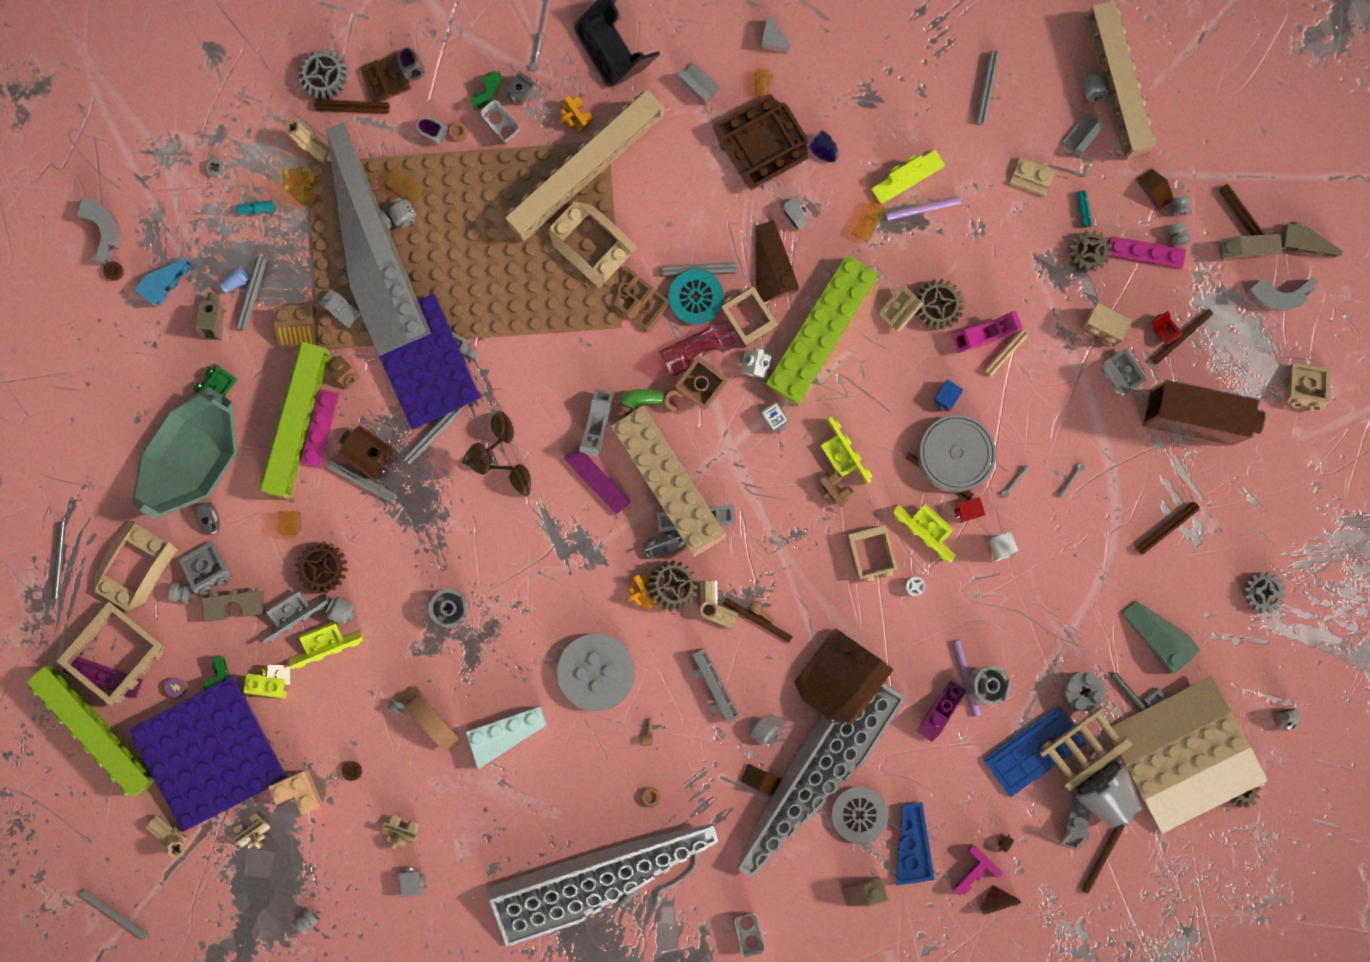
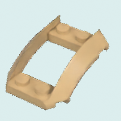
(609, 261)
(146, 543)

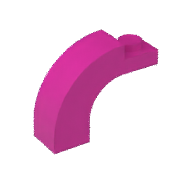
(986, 333)

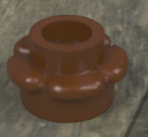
(1005, 843)

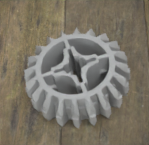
(330, 72)

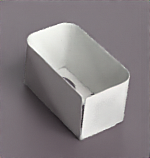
(496, 106)
(1002, 546)
(745, 933)

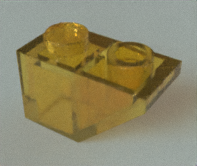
(299, 185)

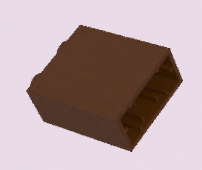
(1203, 413)

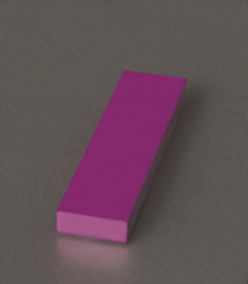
(597, 480)
(103, 675)

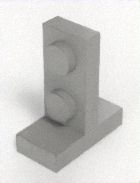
(340, 308)
(1077, 824)

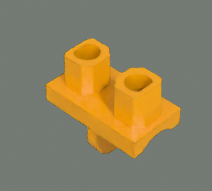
(572, 115)
(639, 592)

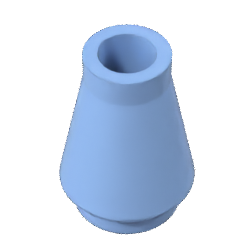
(235, 279)

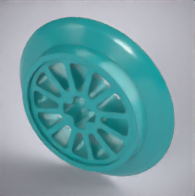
(700, 276)

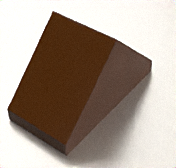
(1156, 188)
(760, 779)

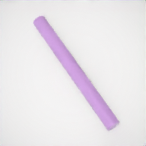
(923, 208)
(965, 673)

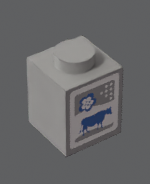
(774, 418)

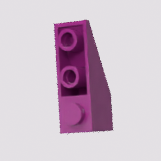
(941, 711)

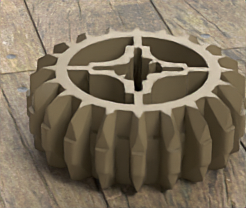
(946, 301)
(673, 593)

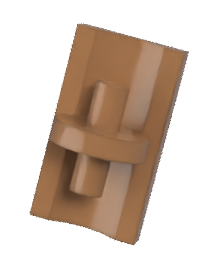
(832, 490)

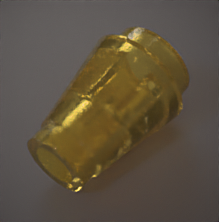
(762, 81)

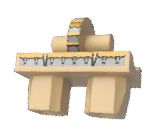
(392, 828)
(252, 835)

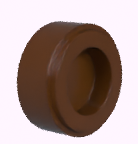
(113, 271)
(352, 771)

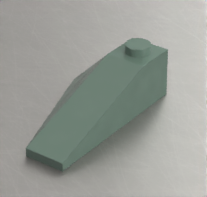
(1166, 641)

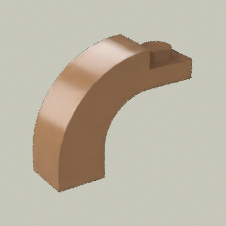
(429, 719)

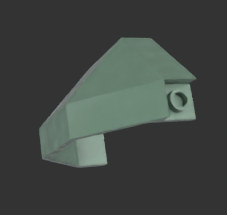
(186, 455)

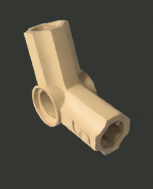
(307, 140)
(708, 596)
(171, 837)

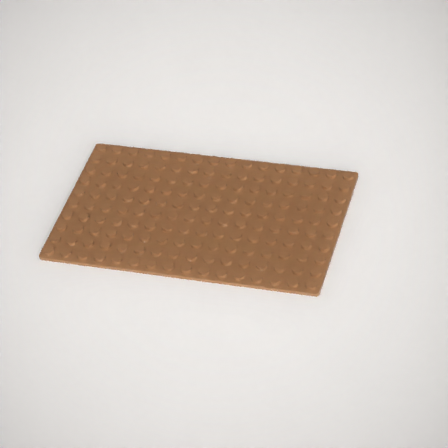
(466, 249)

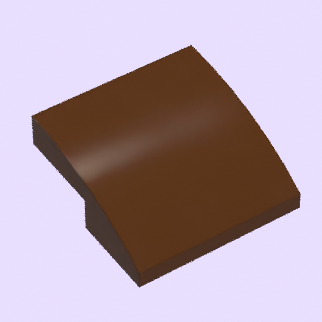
(385, 78)

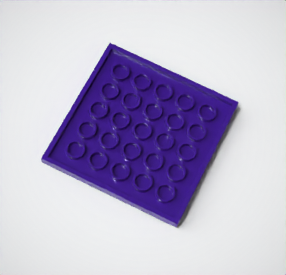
(207, 753)

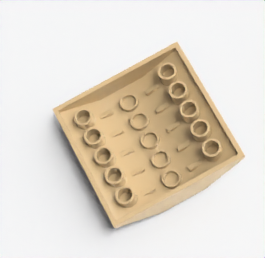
(1188, 754)

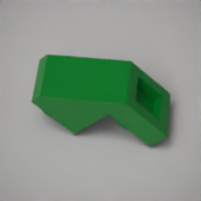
(492, 83)
(220, 667)

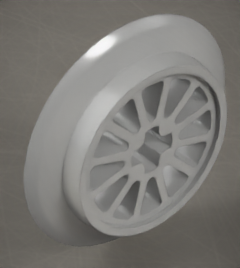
(870, 833)

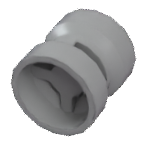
(1179, 239)
(180, 593)
(306, 920)

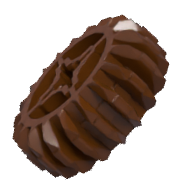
(325, 559)

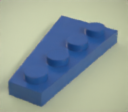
(914, 850)

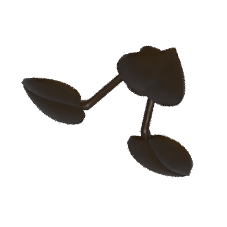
(480, 460)

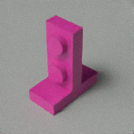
(976, 872)

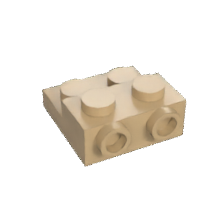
(1308, 387)

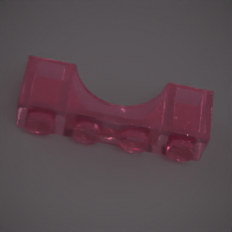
(717, 337)

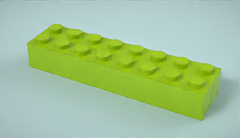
(822, 330)
(295, 420)
(91, 730)

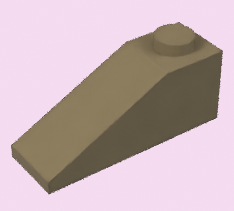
(1305, 240)
(1251, 246)

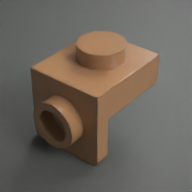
(343, 372)

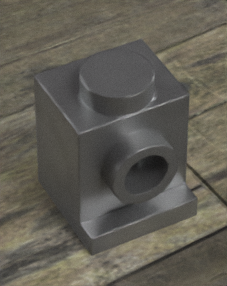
(527, 87)

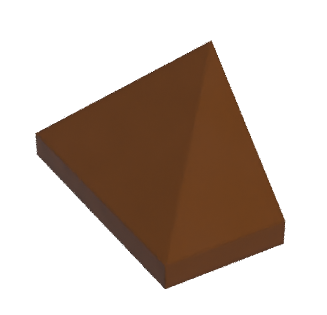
(997, 900)

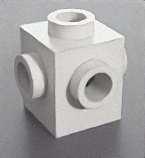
(755, 363)

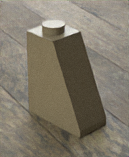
(865, 893)

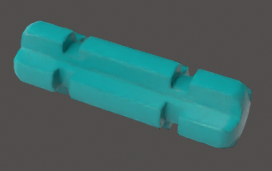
(1084, 209)

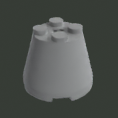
(1110, 794)

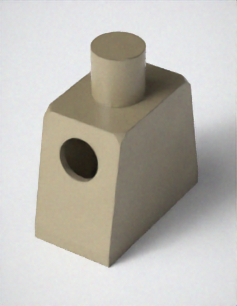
(210, 318)

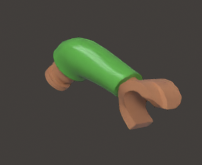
(636, 397)

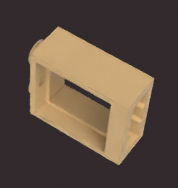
(760, 332)
(882, 530)

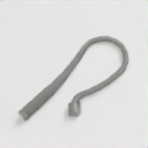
(657, 898)

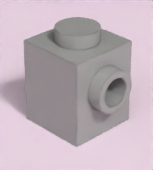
(411, 882)

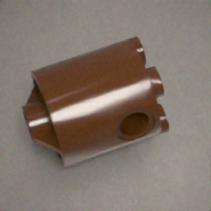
(360, 446)

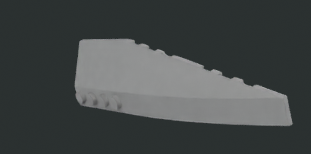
(370, 254)
(584, 885)

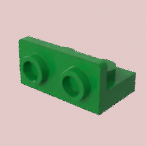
(217, 379)

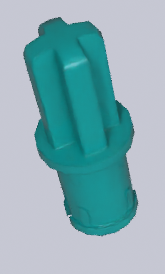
(255, 207)

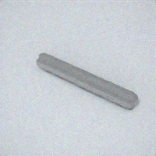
(987, 87)
(713, 268)
(251, 293)
(430, 436)
(362, 481)

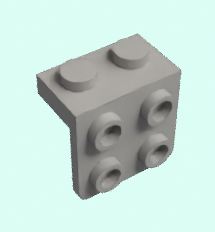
(1123, 372)

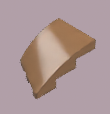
(640, 300)

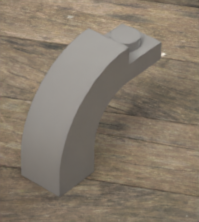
(108, 226)
(1273, 300)
(597, 422)

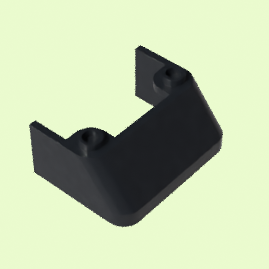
(607, 47)

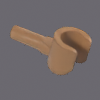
(755, 608)
(647, 739)

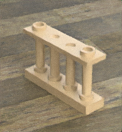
(1103, 755)

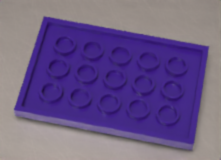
(430, 371)

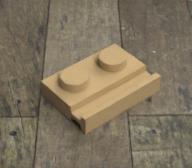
(1032, 176)
(900, 308)

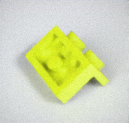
(265, 686)

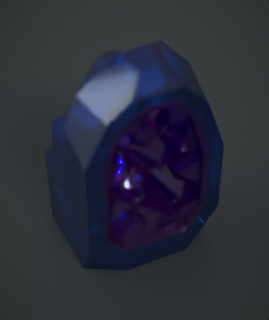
(824, 147)

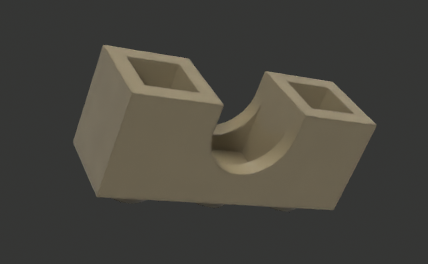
(216, 606)

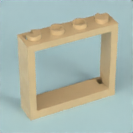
(89, 633)

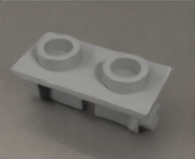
(670, 540)

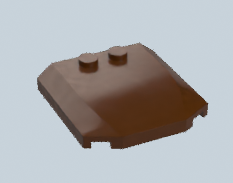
(762, 141)
(841, 678)

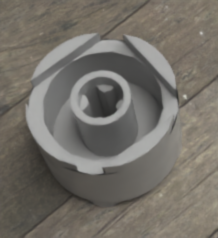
(441, 600)
(1072, 688)
(979, 691)

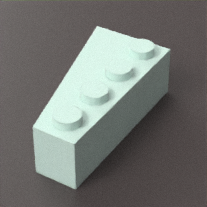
(498, 737)

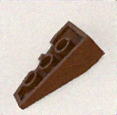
(773, 269)

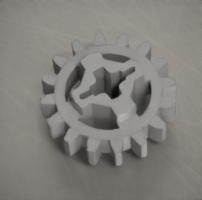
(1266, 585)

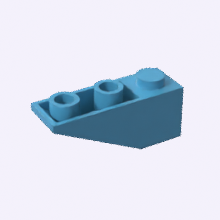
(158, 283)

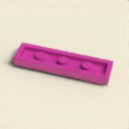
(1147, 252)
(319, 428)

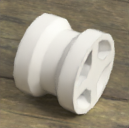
(917, 584)

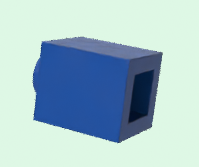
(947, 396)

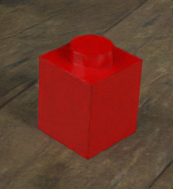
(969, 510)

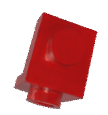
(1166, 328)

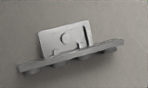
(289, 612)

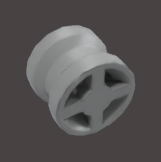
(1181, 206)

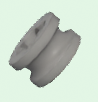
(221, 169)
(396, 706)

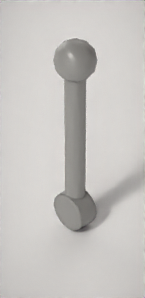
(534, 67)
(1080, 467)
(1005, 493)

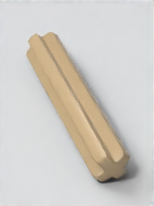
(1004, 354)

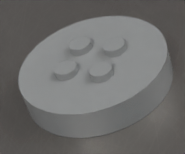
(956, 453)
(595, 672)

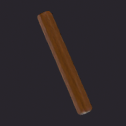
(352, 106)
(1240, 210)
(1167, 528)

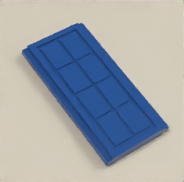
(1019, 759)

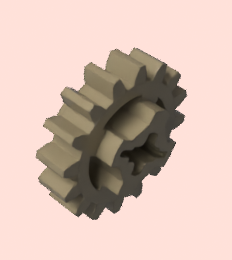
(1086, 243)

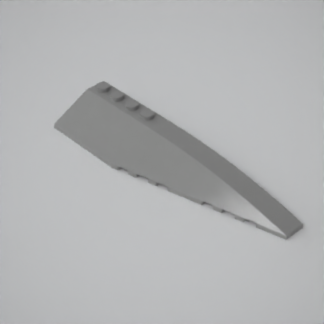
(816, 772)

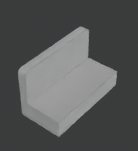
(698, 83)
(1083, 134)

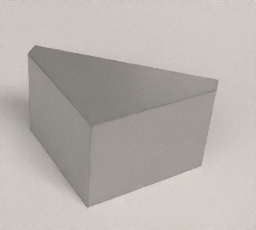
(773, 37)

